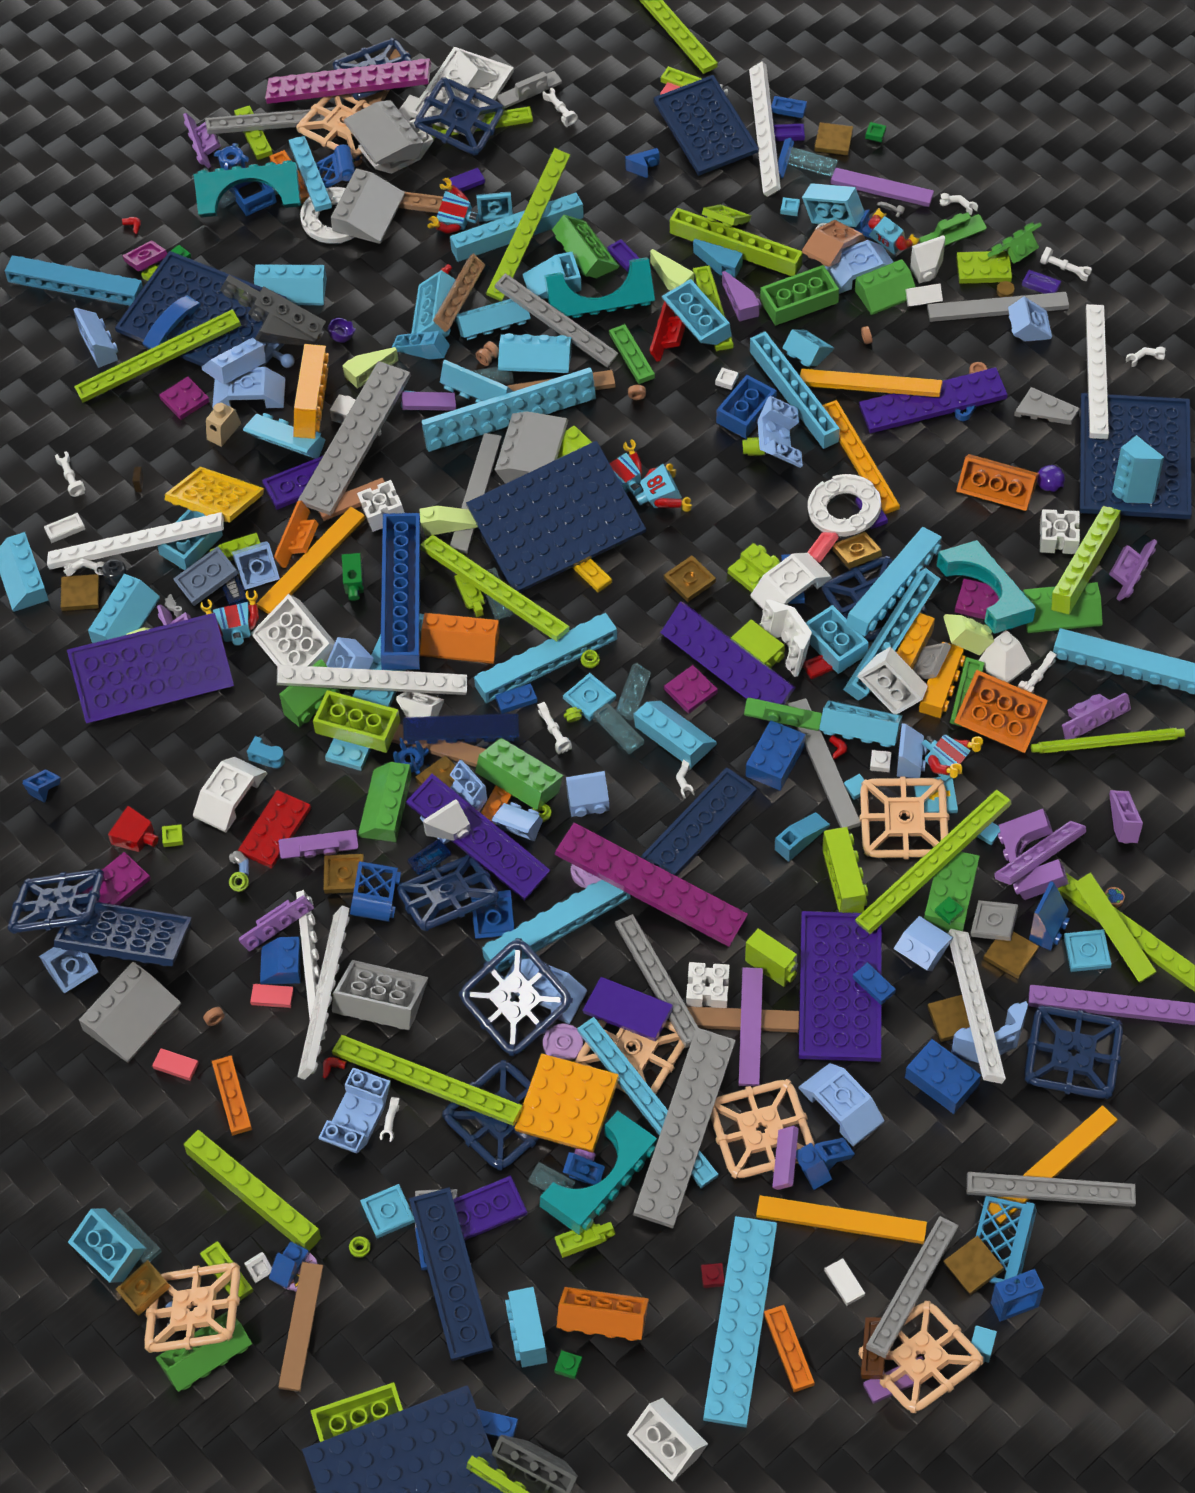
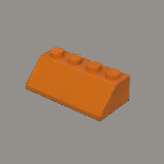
(997, 482)
(459, 638)
(602, 1313)

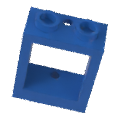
(257, 201)
(1013, 1298)

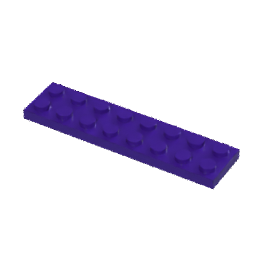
(956, 393)
(725, 657)
(485, 840)

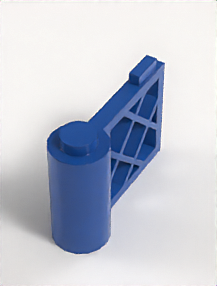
(342, 166)
(374, 905)

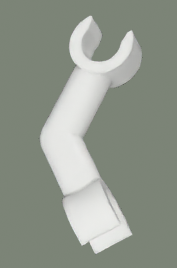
(946, 199)
(1159, 353)
(71, 568)
(681, 780)
(393, 1108)

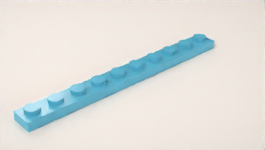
(637, 1089)

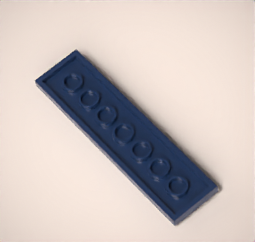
(700, 822)
(451, 1274)

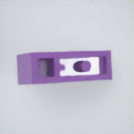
(741, 298)
(1125, 817)

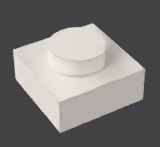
(726, 378)
(880, 761)
(258, 1267)

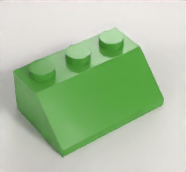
(884, 286)
(302, 702)

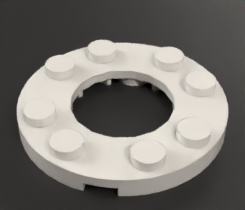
(314, 227)
(844, 484)

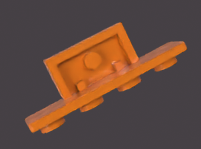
(296, 535)

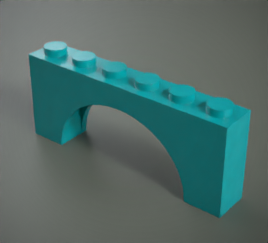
(213, 185)
(634, 290)
(974, 561)
(580, 1206)

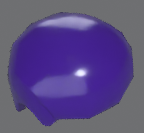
(341, 330)
(1050, 478)

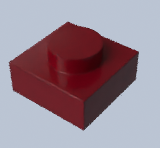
(712, 1275)

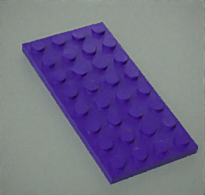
(150, 667)
(835, 1011)

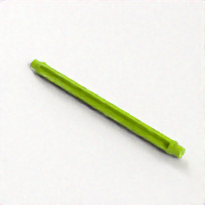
(1107, 740)

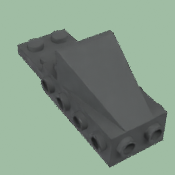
(278, 324)

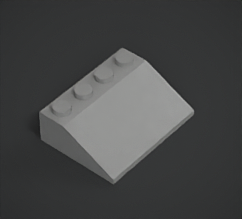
(384, 133)
(366, 207)
(529, 444)
(379, 994)
(129, 1012)

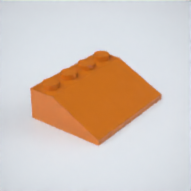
(1000, 711)

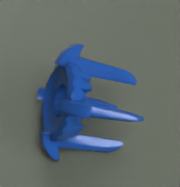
(231, 150)
(418, 752)

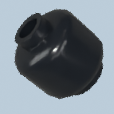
(113, 571)

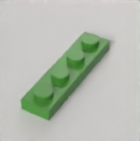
(631, 354)
(969, 668)

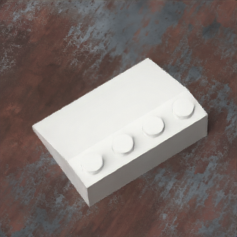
(293, 635)

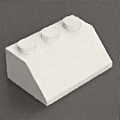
(893, 681)
(667, 1439)

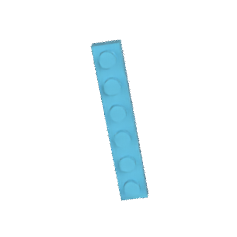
(310, 173)

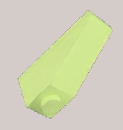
(669, 271)
(361, 366)
(445, 519)

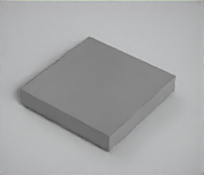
(931, 660)
(994, 920)

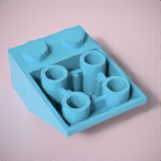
(558, 263)

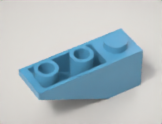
(718, 257)
(424, 345)
(799, 835)

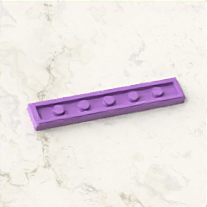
(882, 187)
(1040, 852)
(750, 1027)

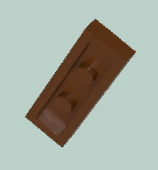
(872, 1364)

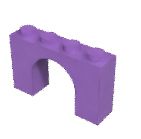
(1015, 837)

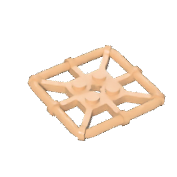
(332, 122)
(893, 810)
(643, 1054)
(749, 1122)
(201, 1316)
(935, 1359)

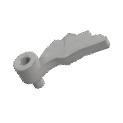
(900, 209)
(171, 605)

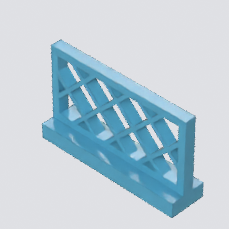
(1020, 1240)

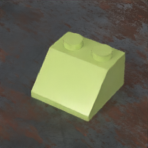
(968, 633)

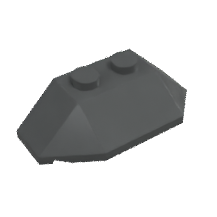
(533, 1466)

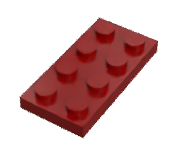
(277, 822)

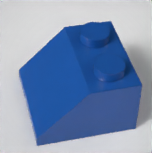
(495, 917)
(281, 961)

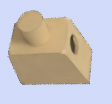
(221, 423)

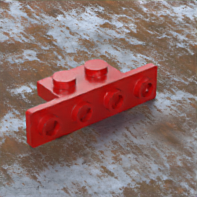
(667, 333)

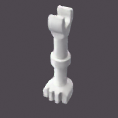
(568, 117)
(1063, 264)
(76, 487)
(1037, 675)
(562, 743)

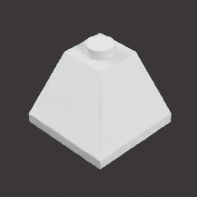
(473, 70)
(927, 259)
(1005, 658)
(419, 704)
(447, 823)

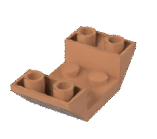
(829, 241)

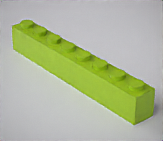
(754, 248)
(1085, 560)
(252, 1191)

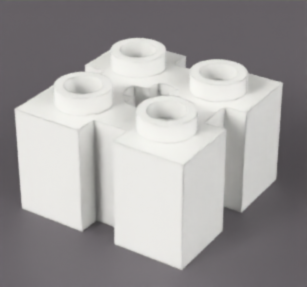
(380, 502)
(1059, 531)
(707, 985)

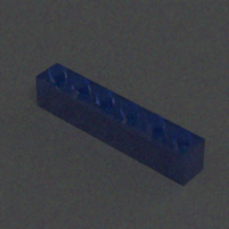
(460, 727)

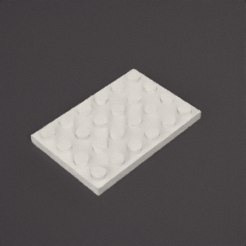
(449, 70)

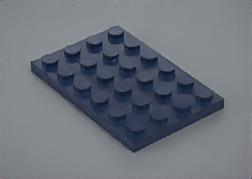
(706, 125)
(126, 934)

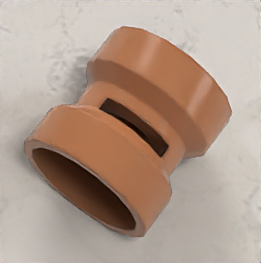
(486, 354)

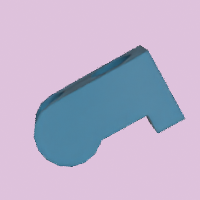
(265, 754)

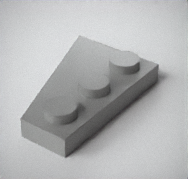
(1046, 406)

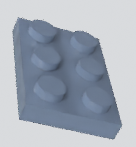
(205, 576)

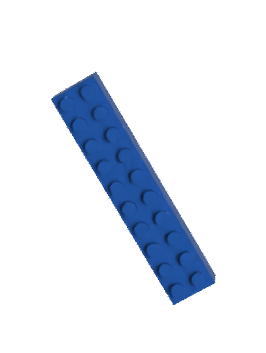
(400, 592)

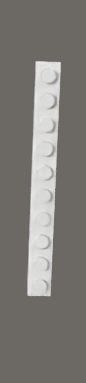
(764, 129)
(1096, 372)
(136, 540)
(371, 679)
(323, 999)
(976, 1007)

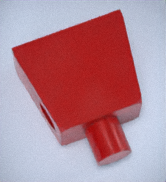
(132, 831)

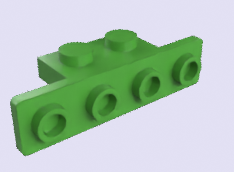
(957, 228)
(1020, 245)
(783, 714)

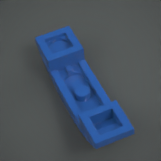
(169, 320)

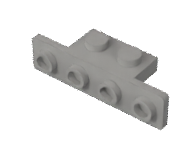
(529, 88)

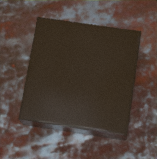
(138, 479)

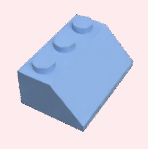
(95, 337)
(236, 361)

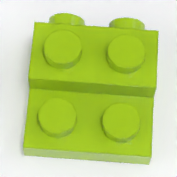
(752, 566)

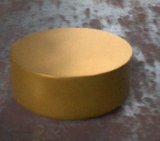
(1005, 289)

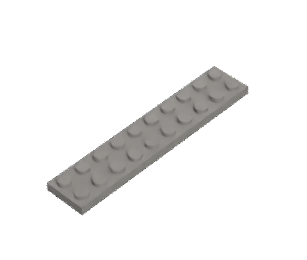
(354, 438)
(684, 1128)

